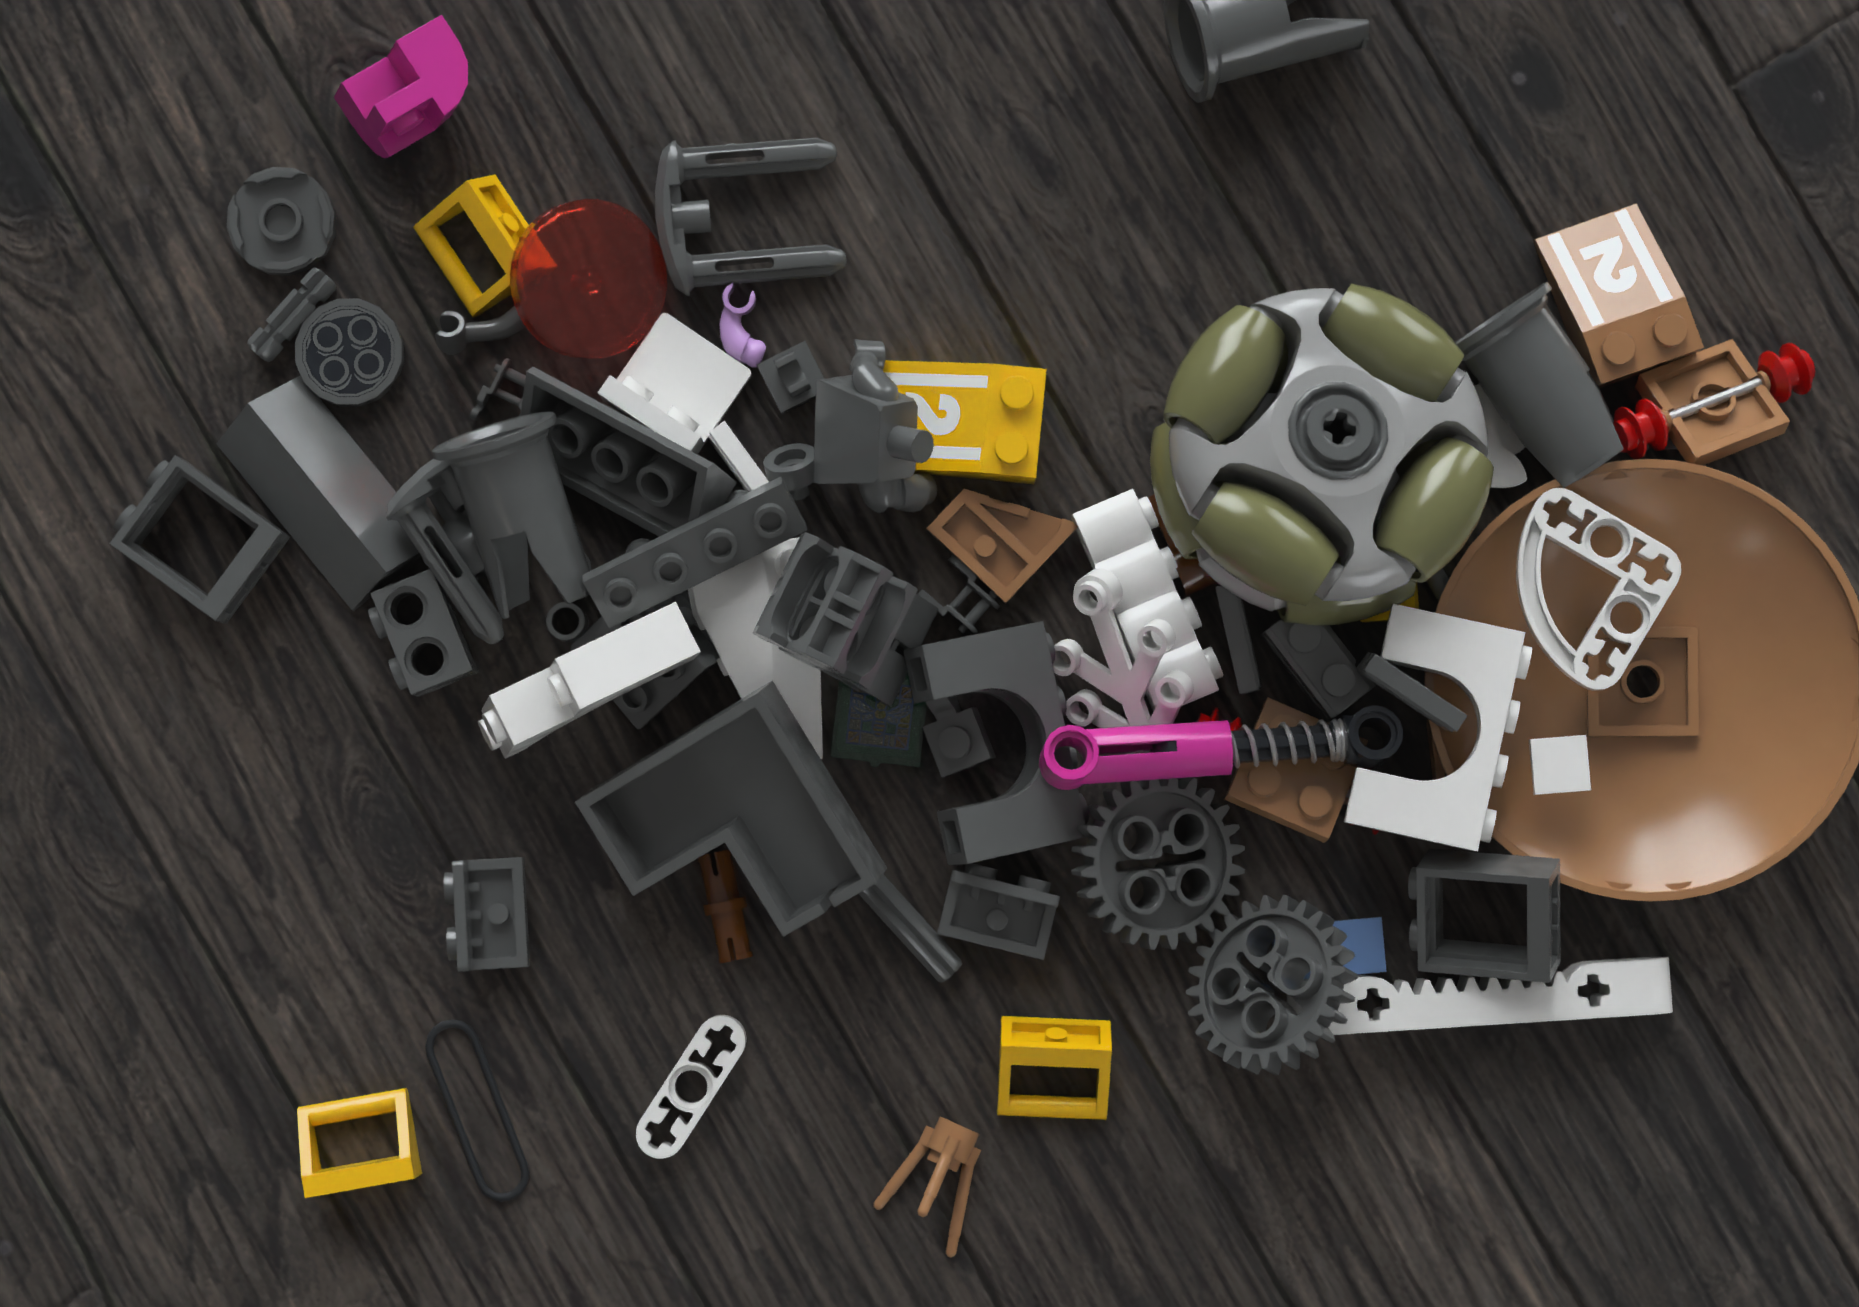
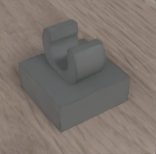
(791, 377)

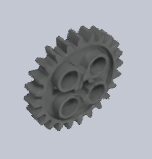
(1163, 909)
(1239, 1023)

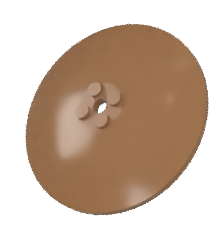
(1749, 701)

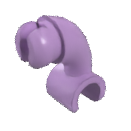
(734, 337)

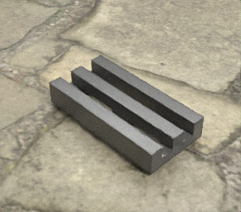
(1239, 641)
(1411, 692)

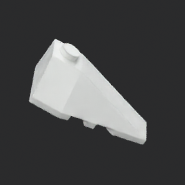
(730, 610)

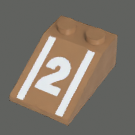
(1618, 296)

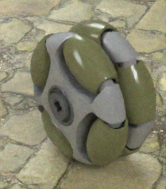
(1322, 453)

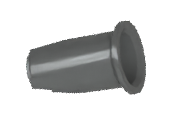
(1246, 37)
(1542, 387)
(516, 496)

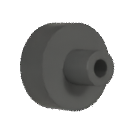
(794, 466)

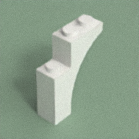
(587, 679)

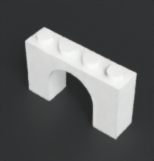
(1485, 666)

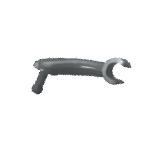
(459, 333)

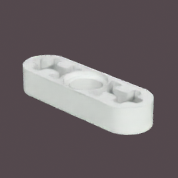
(657, 1113)

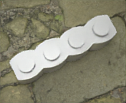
(1120, 539)

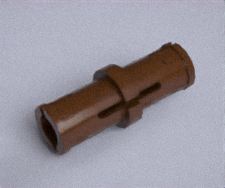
(725, 906)

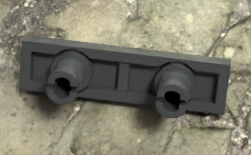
(694, 551)

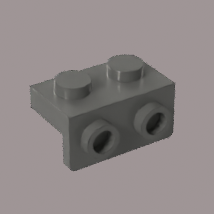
(998, 912)
(488, 914)

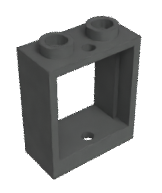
(242, 573)
(1516, 962)

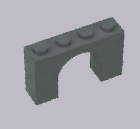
(1018, 671)

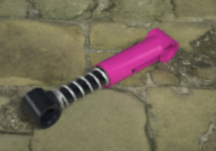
(1212, 748)

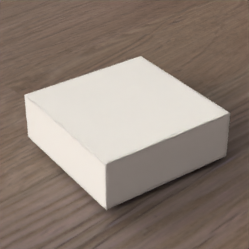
(1559, 764)

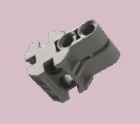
(845, 617)

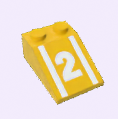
(979, 417)

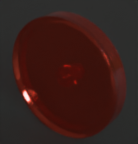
(588, 279)

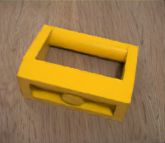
(497, 223)
(1054, 1044)
(361, 1174)

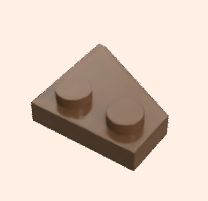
(999, 539)

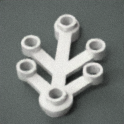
(1121, 680)

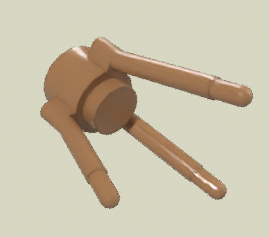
(949, 1147)

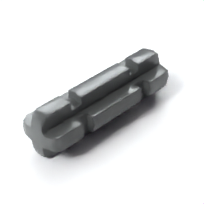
(290, 314)

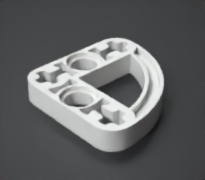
(1629, 587)

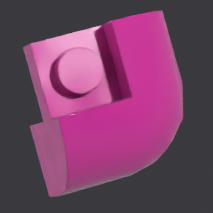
(407, 90)

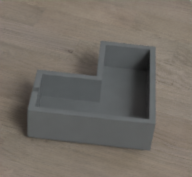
(746, 784)

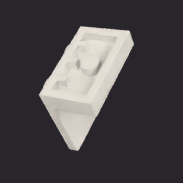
(677, 384)

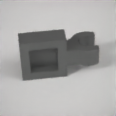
(957, 737)

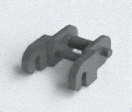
(503, 371)
(979, 609)

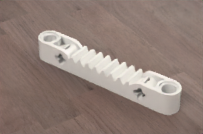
(1626, 989)

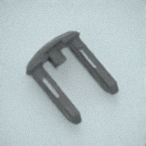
(692, 217)
(416, 519)

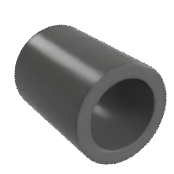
(556, 611)

